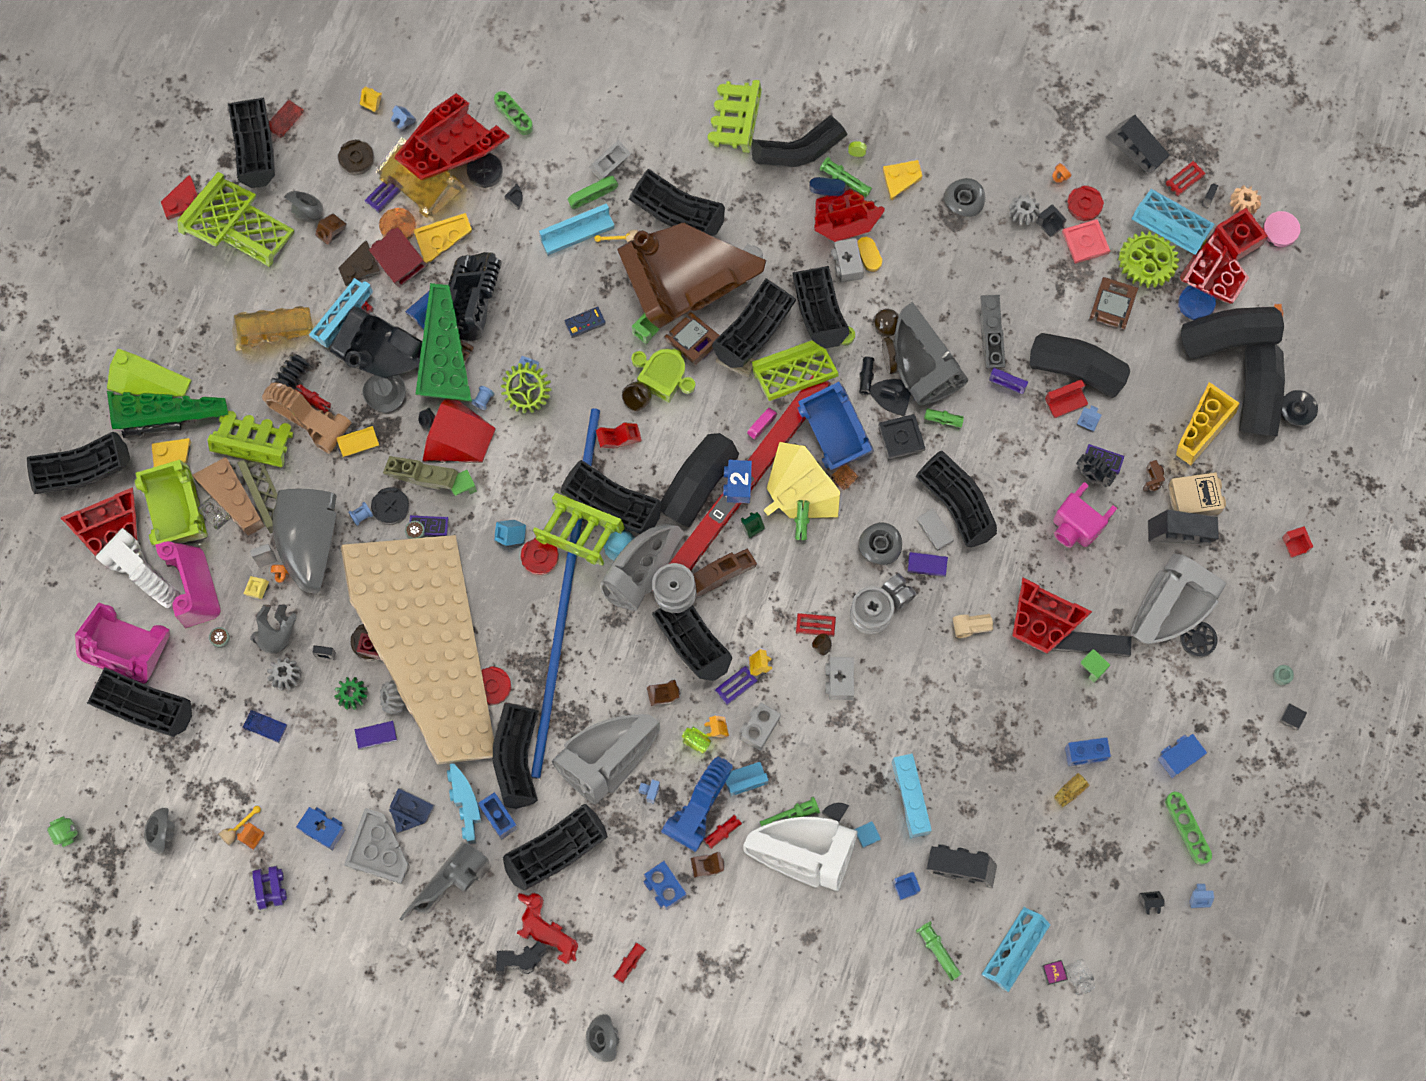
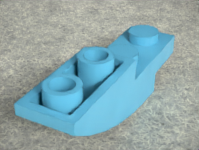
(464, 796)

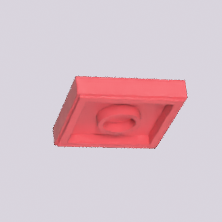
(1086, 241)

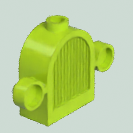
(663, 373)

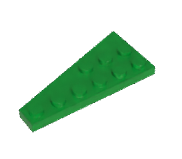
(160, 408)

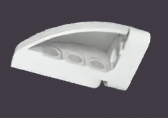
(804, 849)

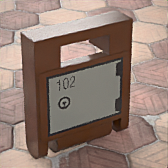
(1113, 306)
(689, 335)

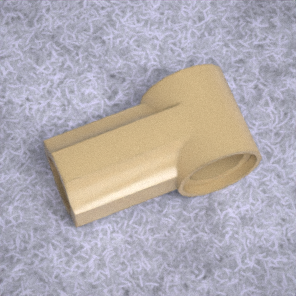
(969, 625)

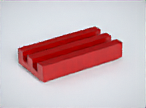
(1175, 187)
(815, 625)

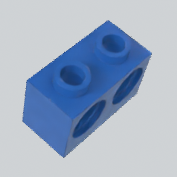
(1087, 751)
(668, 883)

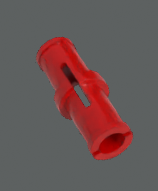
(313, 398)
(722, 831)
(629, 962)

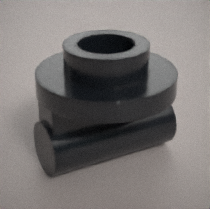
(426, 418)

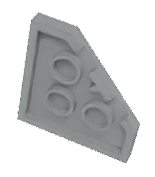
(376, 849)

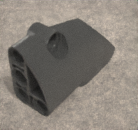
(460, 869)

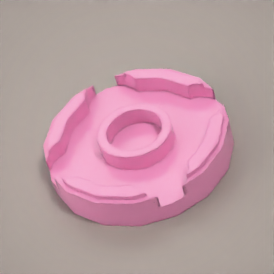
(1281, 228)

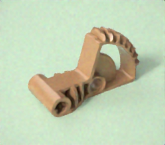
(293, 406)

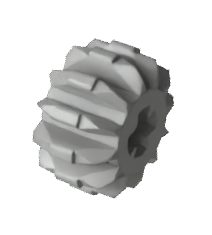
(1024, 209)
(286, 666)
(391, 699)

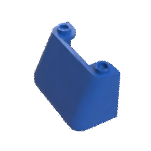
(836, 426)

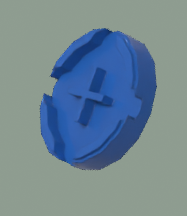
(1195, 303)

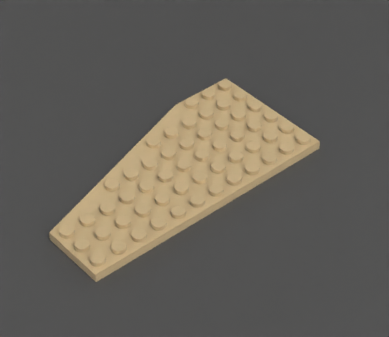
(423, 631)

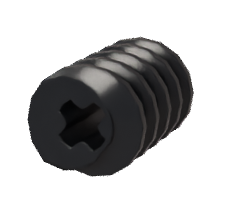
(291, 370)

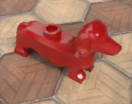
(543, 931)

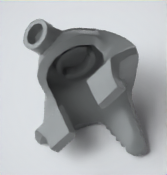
(269, 639)

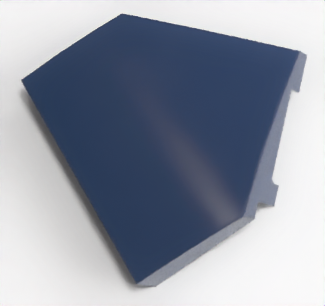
(409, 810)

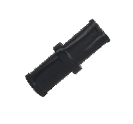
(866, 375)

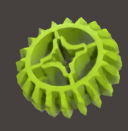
(529, 394)

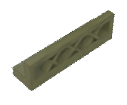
(256, 493)

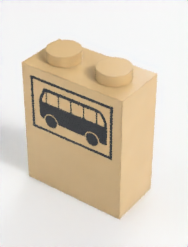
(1197, 494)

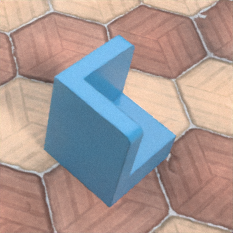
(510, 532)

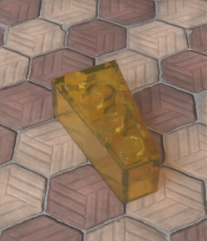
(270, 326)

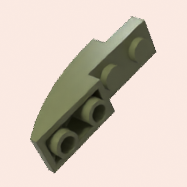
(419, 473)

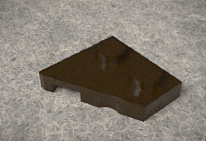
(359, 265)

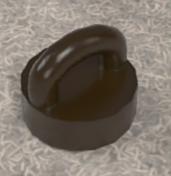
(822, 644)

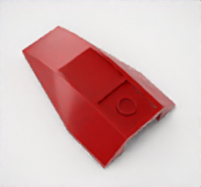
(447, 140)

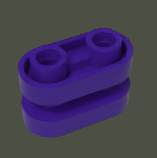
(278, 894)

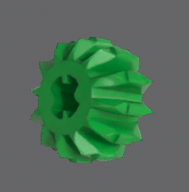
(344, 691)

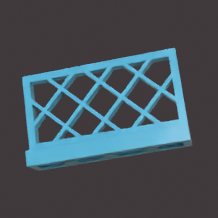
(1172, 229)

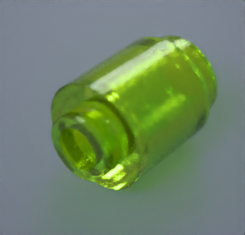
(696, 739)

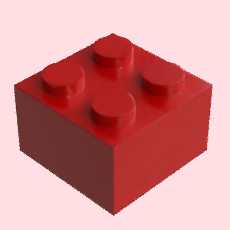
(1241, 234)

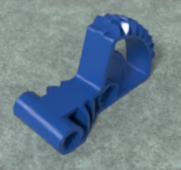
(689, 824)

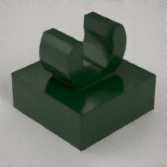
(752, 524)

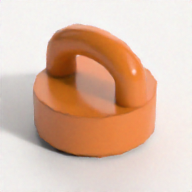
(1063, 172)
(277, 570)

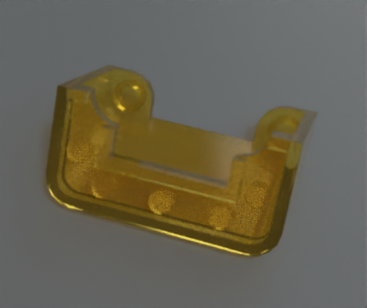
(428, 194)

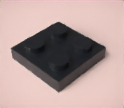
(901, 436)

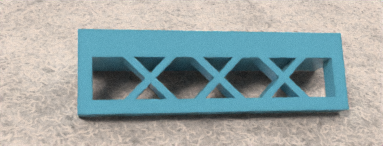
(576, 229)
(332, 329)
(1020, 949)

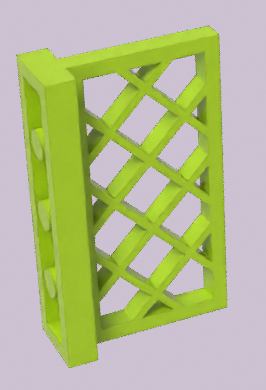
(201, 204)
(247, 245)
(789, 359)

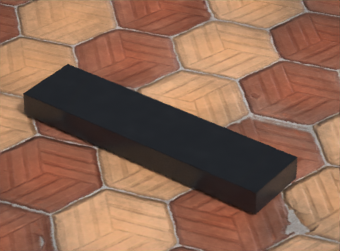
(1101, 643)

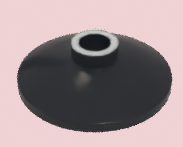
(1304, 402)

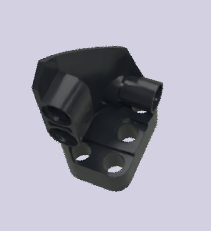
(378, 344)

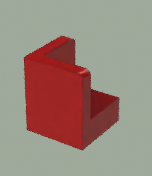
(1297, 542)

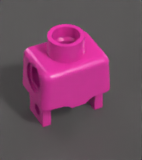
(1079, 521)

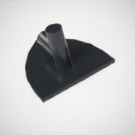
(891, 395)

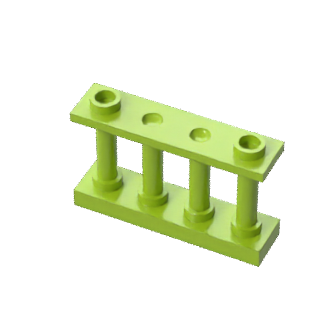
(578, 511)

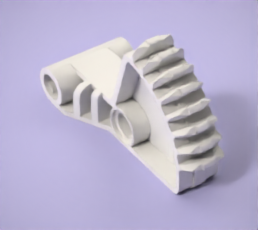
(125, 556)

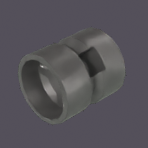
(899, 591)

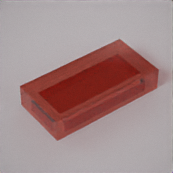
(285, 118)

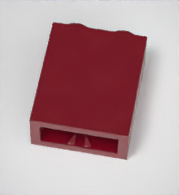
(397, 256)

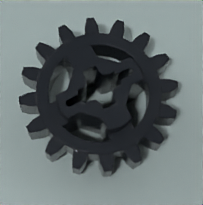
(1096, 470)

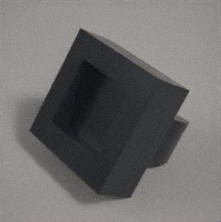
(1151, 900)

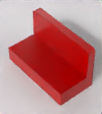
(1066, 399)

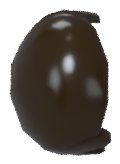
(885, 322)
(636, 396)

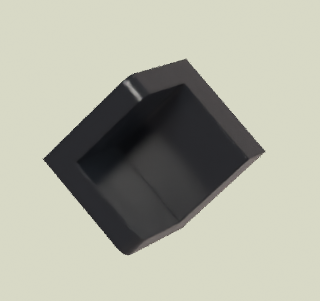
(1051, 220)

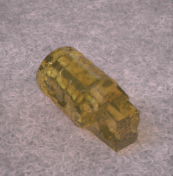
(1071, 790)

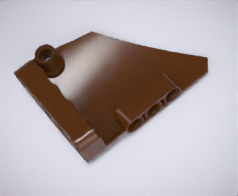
(684, 270)

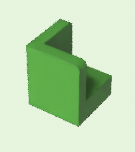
(644, 329)
(463, 483)
(1095, 665)

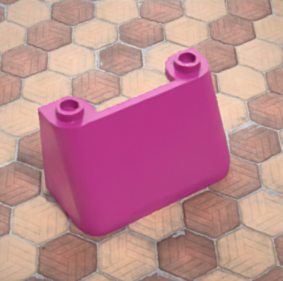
(200, 598)
(119, 645)

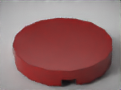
(1085, 203)
(539, 557)
(496, 690)

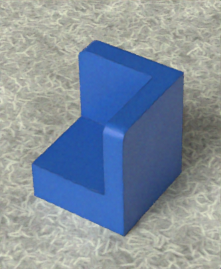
(906, 886)

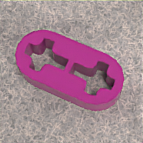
(762, 423)

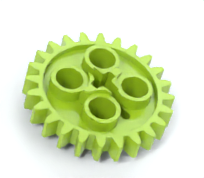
(1148, 259)

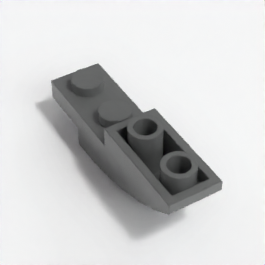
(992, 331)

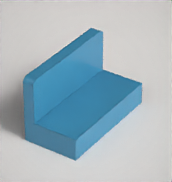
(746, 779)

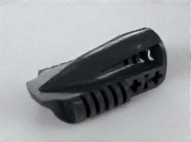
(471, 287)

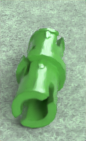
(944, 417)
(802, 519)

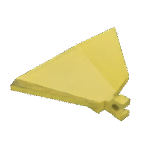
(800, 477)

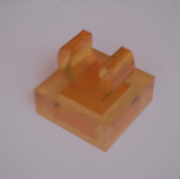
(844, 476)

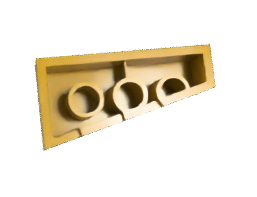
(1208, 420)

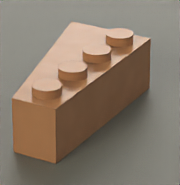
(226, 489)

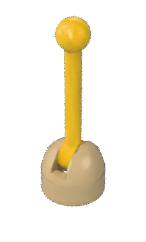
(629, 236)
(229, 835)

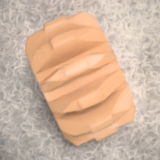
(1245, 198)

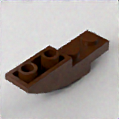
(723, 569)

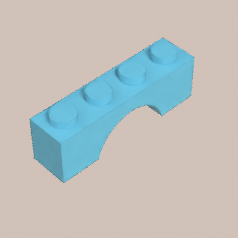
(913, 800)

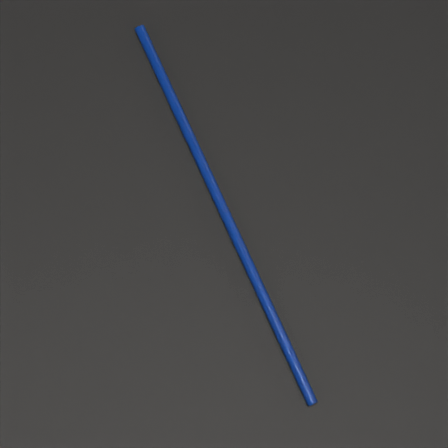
(561, 617)

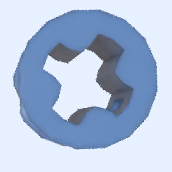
(482, 398)
(360, 514)

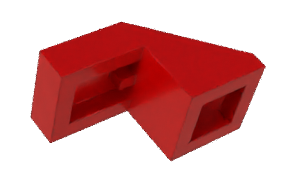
(618, 437)

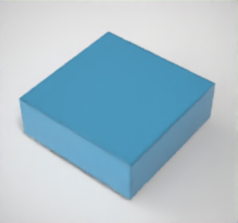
(867, 834)

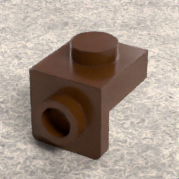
(329, 227)
(1156, 475)
(663, 693)
(707, 865)

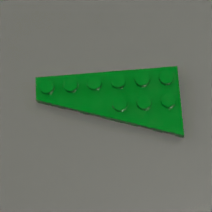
(442, 360)

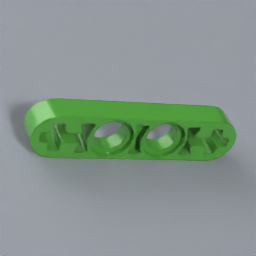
(1184, 829)

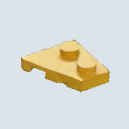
(901, 176)

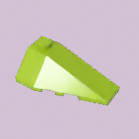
(140, 376)

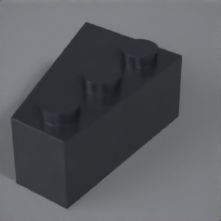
(1138, 143)
(1183, 528)
(962, 865)

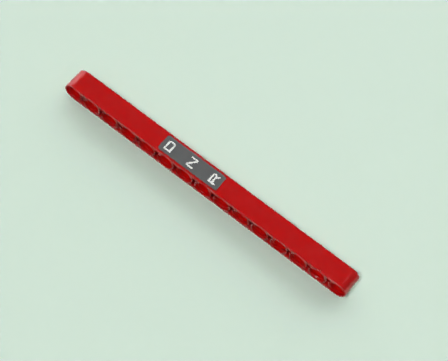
(761, 460)

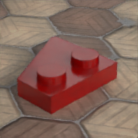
(179, 198)

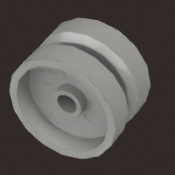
(674, 588)
(862, 614)

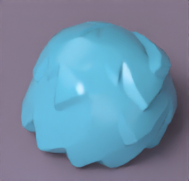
(617, 543)

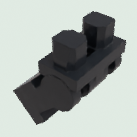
(523, 962)

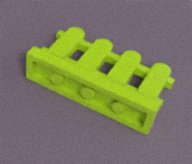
(738, 123)
(250, 449)

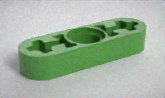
(513, 105)
(592, 192)

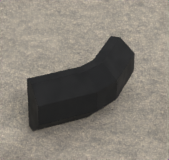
(252, 142)
(802, 150)
(676, 206)
(820, 307)
(753, 325)
(1232, 329)
(1080, 361)
(1263, 389)
(78, 466)
(698, 478)
(594, 489)
(961, 497)
(694, 643)
(141, 703)
(511, 755)
(554, 848)

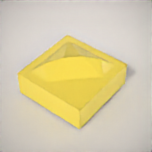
(256, 587)

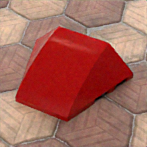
(845, 215)
(1215, 271)
(457, 435)
(103, 520)
(1044, 617)

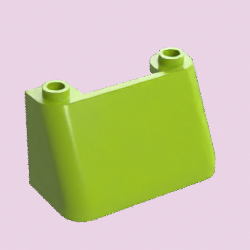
(172, 503)

